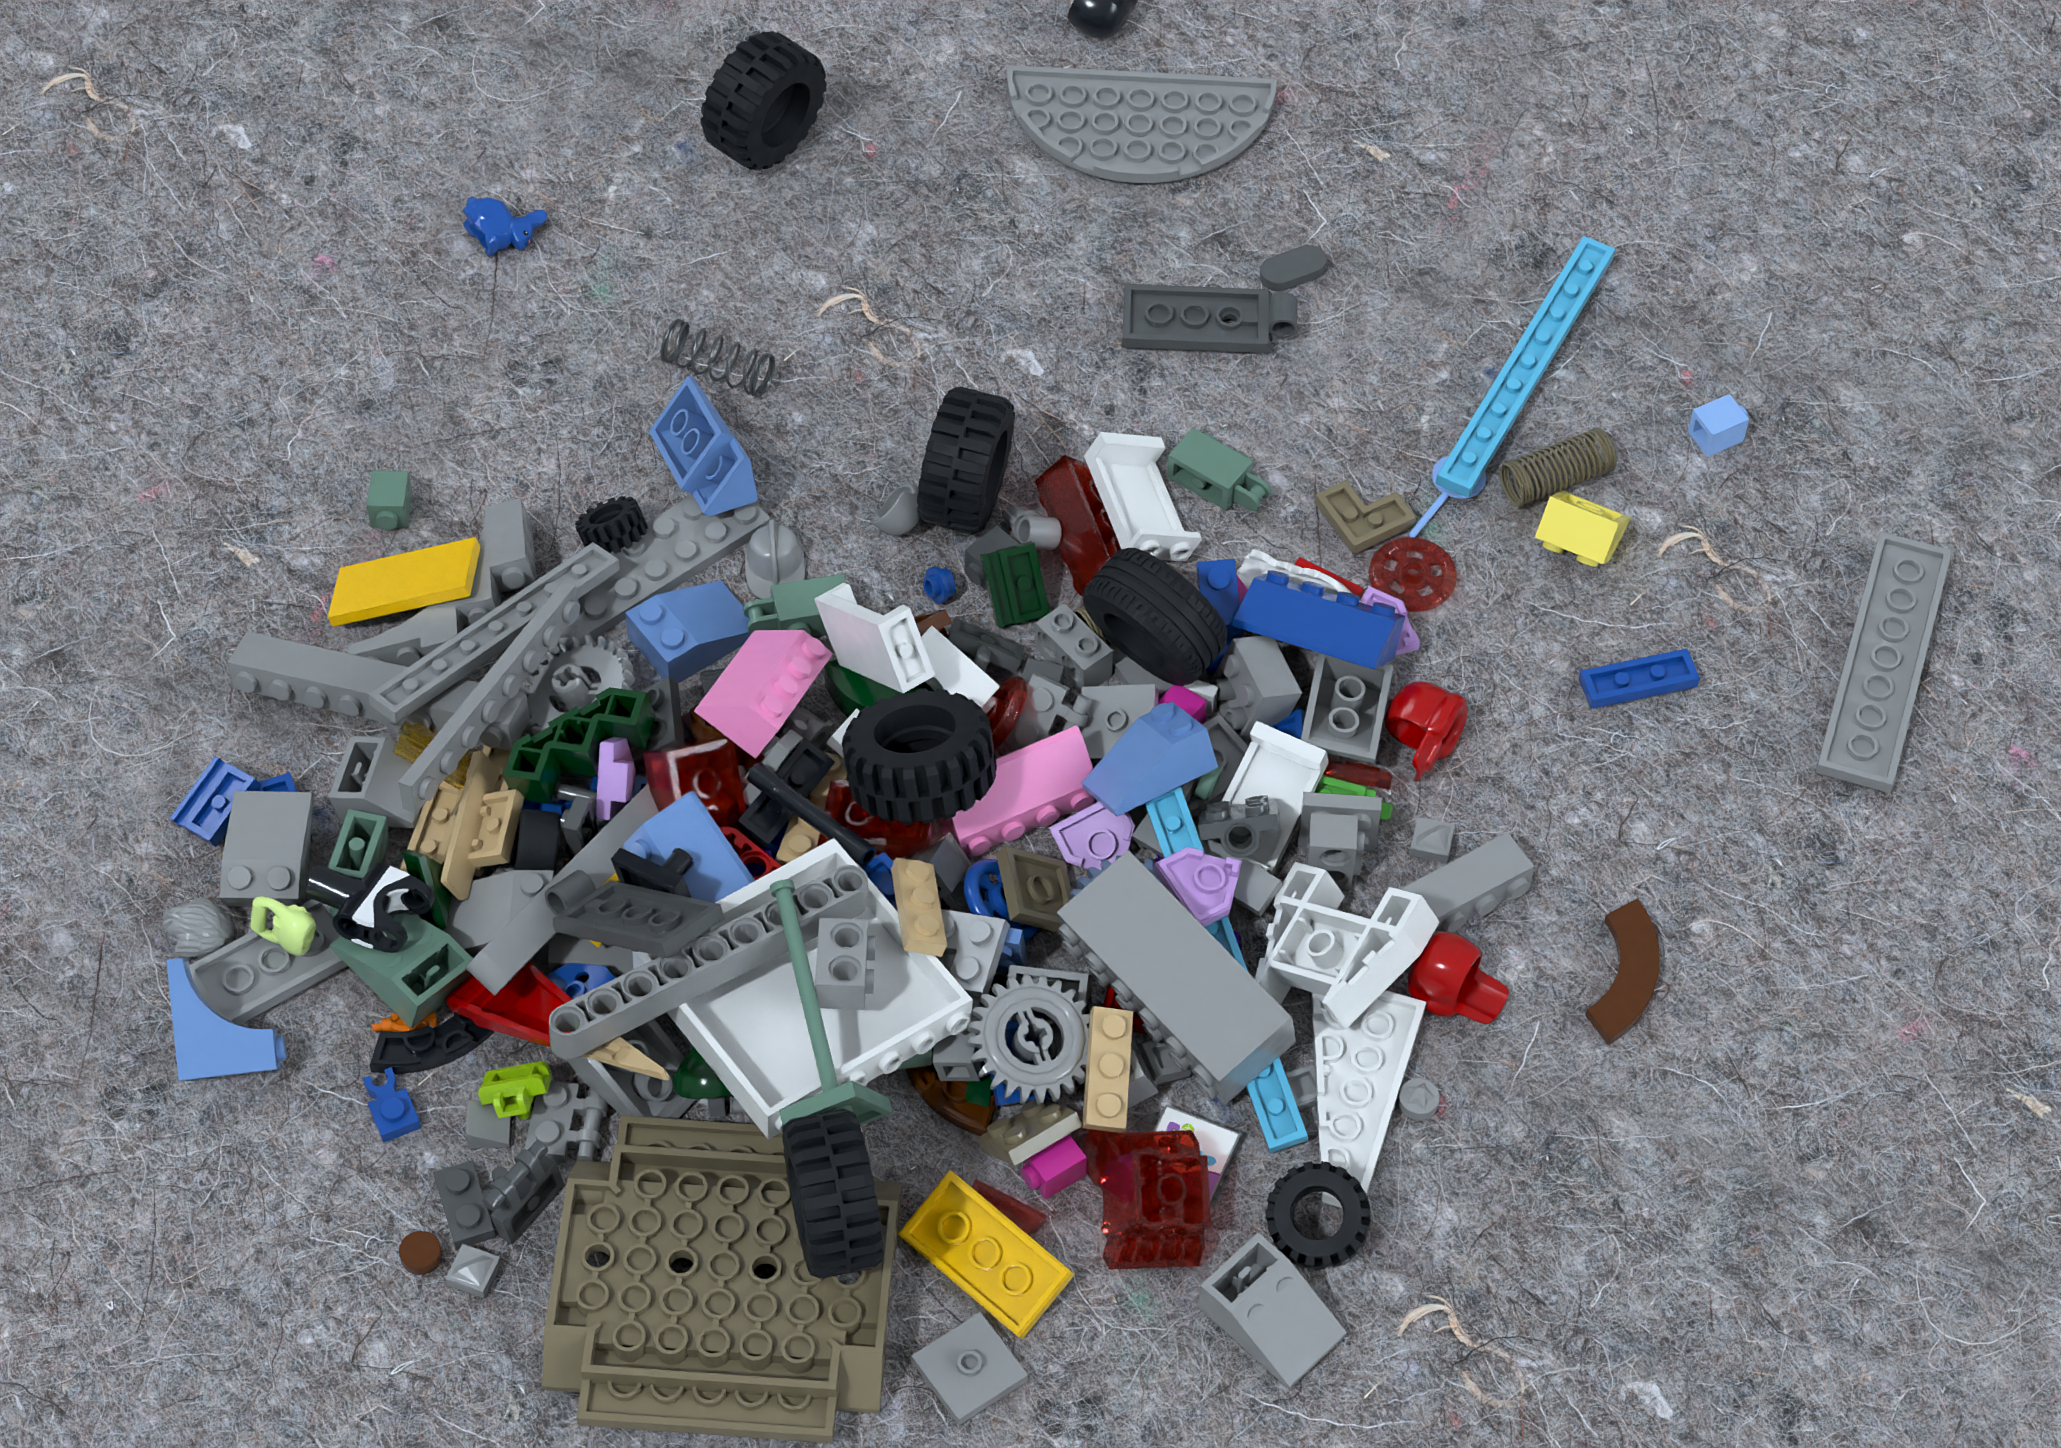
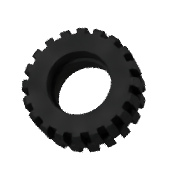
(763, 100)
(965, 460)
(919, 756)
(832, 1193)

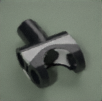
(368, 903)

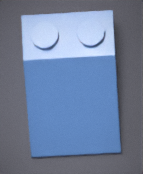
(687, 628)
(1151, 759)

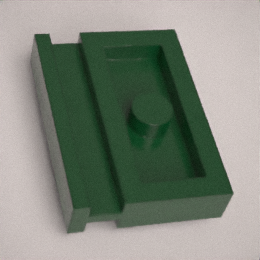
(1015, 584)

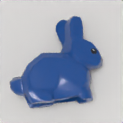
(496, 226)

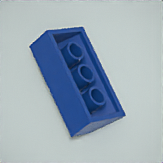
(1320, 620)

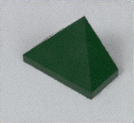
(429, 872)

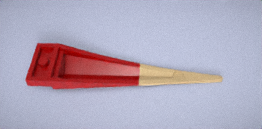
(524, 1013)

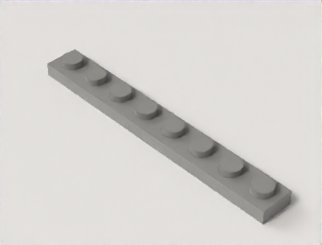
(487, 635)
(489, 697)

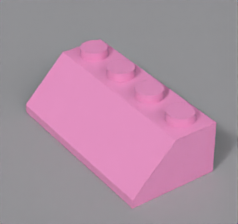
(763, 686)
(1028, 792)

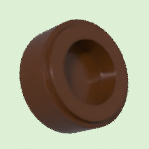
(420, 1252)

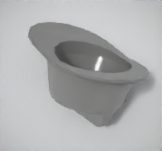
(773, 558)

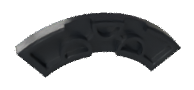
(428, 1046)

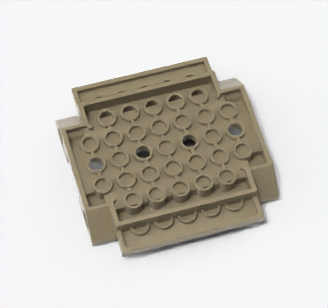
(713, 1342)

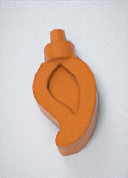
(396, 1024)

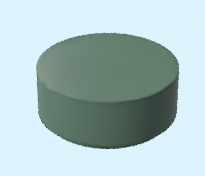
(1208, 783)

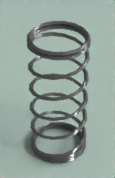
(679, 343)

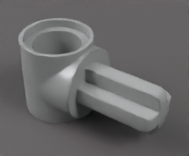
(1033, 527)

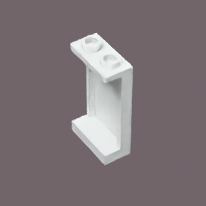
(1137, 496)
(875, 644)
(1281, 770)

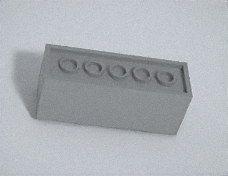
(1175, 978)

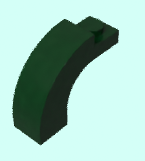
(854, 690)

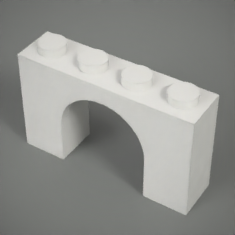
(952, 673)

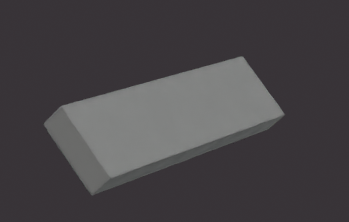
(1254, 885)

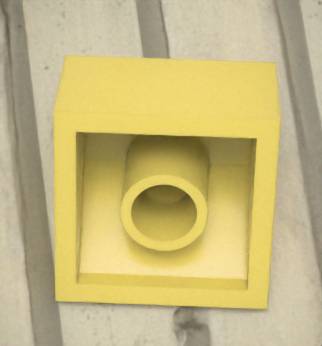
(1581, 528)

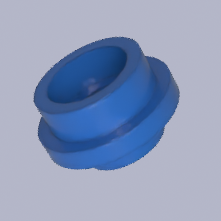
(939, 584)

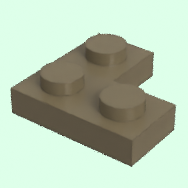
(1360, 523)

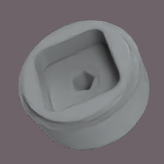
(1418, 1099)

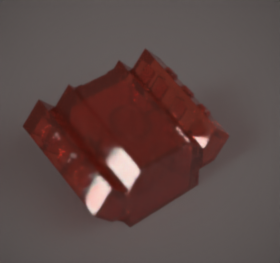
(1154, 1199)

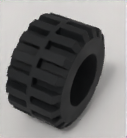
(1292, 1189)

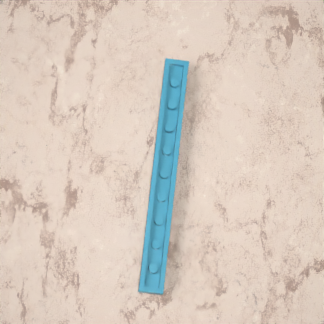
(1525, 367)
(1270, 1089)

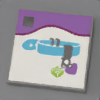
(1214, 1141)

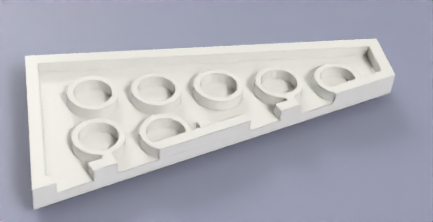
(1360, 1080)

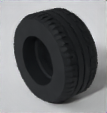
(1155, 616)

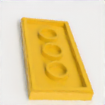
(404, 582)
(986, 1254)

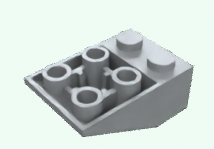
(1270, 1310)

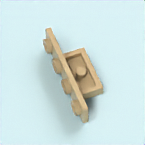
(482, 827)

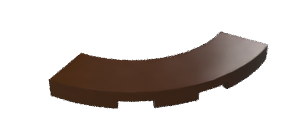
(1636, 974)
(949, 1100)

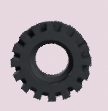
(612, 524)

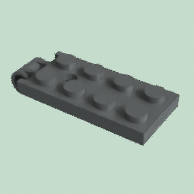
(1195, 316)
(629, 915)

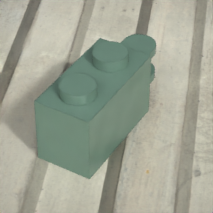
(1216, 472)
(792, 606)
(359, 845)

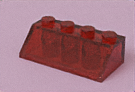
(1086, 530)

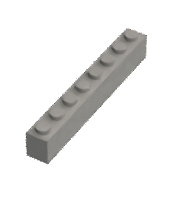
(344, 680)

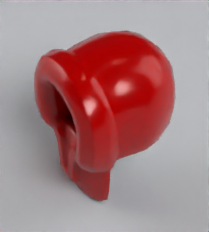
(1427, 721)
(1452, 982)

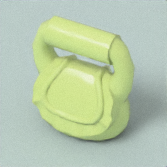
(292, 926)

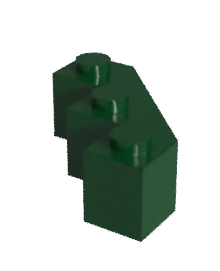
(574, 742)

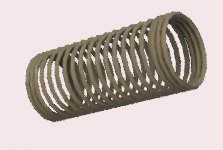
(1522, 478)

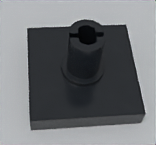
(643, 873)

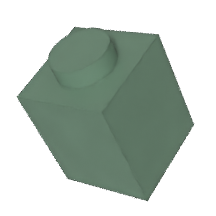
(389, 499)

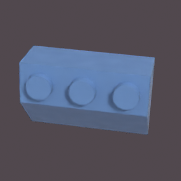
(691, 828)

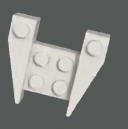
(1337, 951)

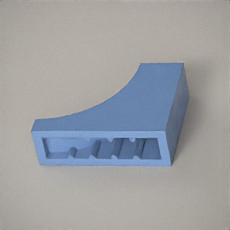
(210, 1043)

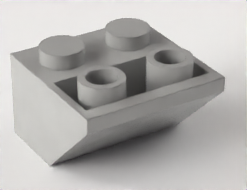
(1254, 685)
(370, 780)

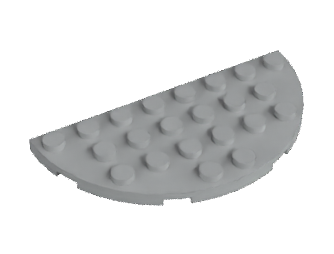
(1139, 122)

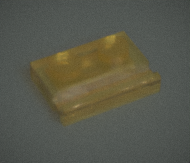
(412, 742)

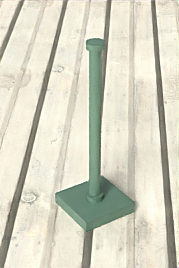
(864, 1102)

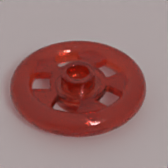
(1432, 555)
(1009, 705)

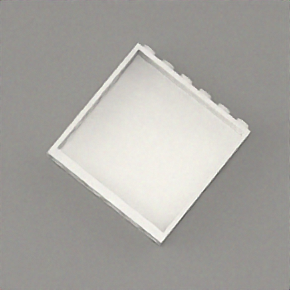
(756, 1025)

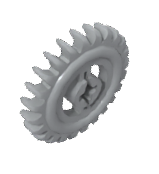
(565, 679)
(1045, 1074)

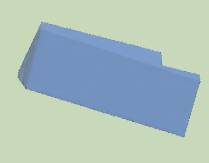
(703, 452)

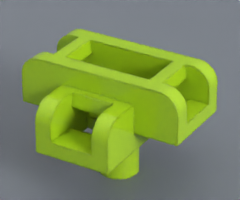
(516, 1086)

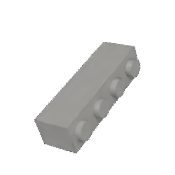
(1475, 882)

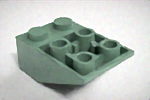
(417, 975)

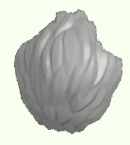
(199, 928)

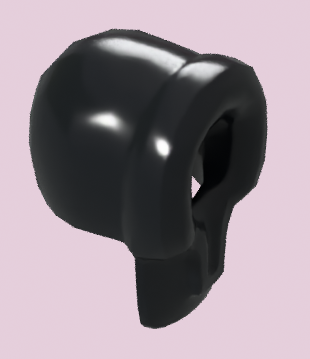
(1100, 17)

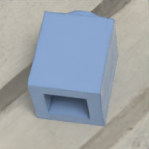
(1718, 425)

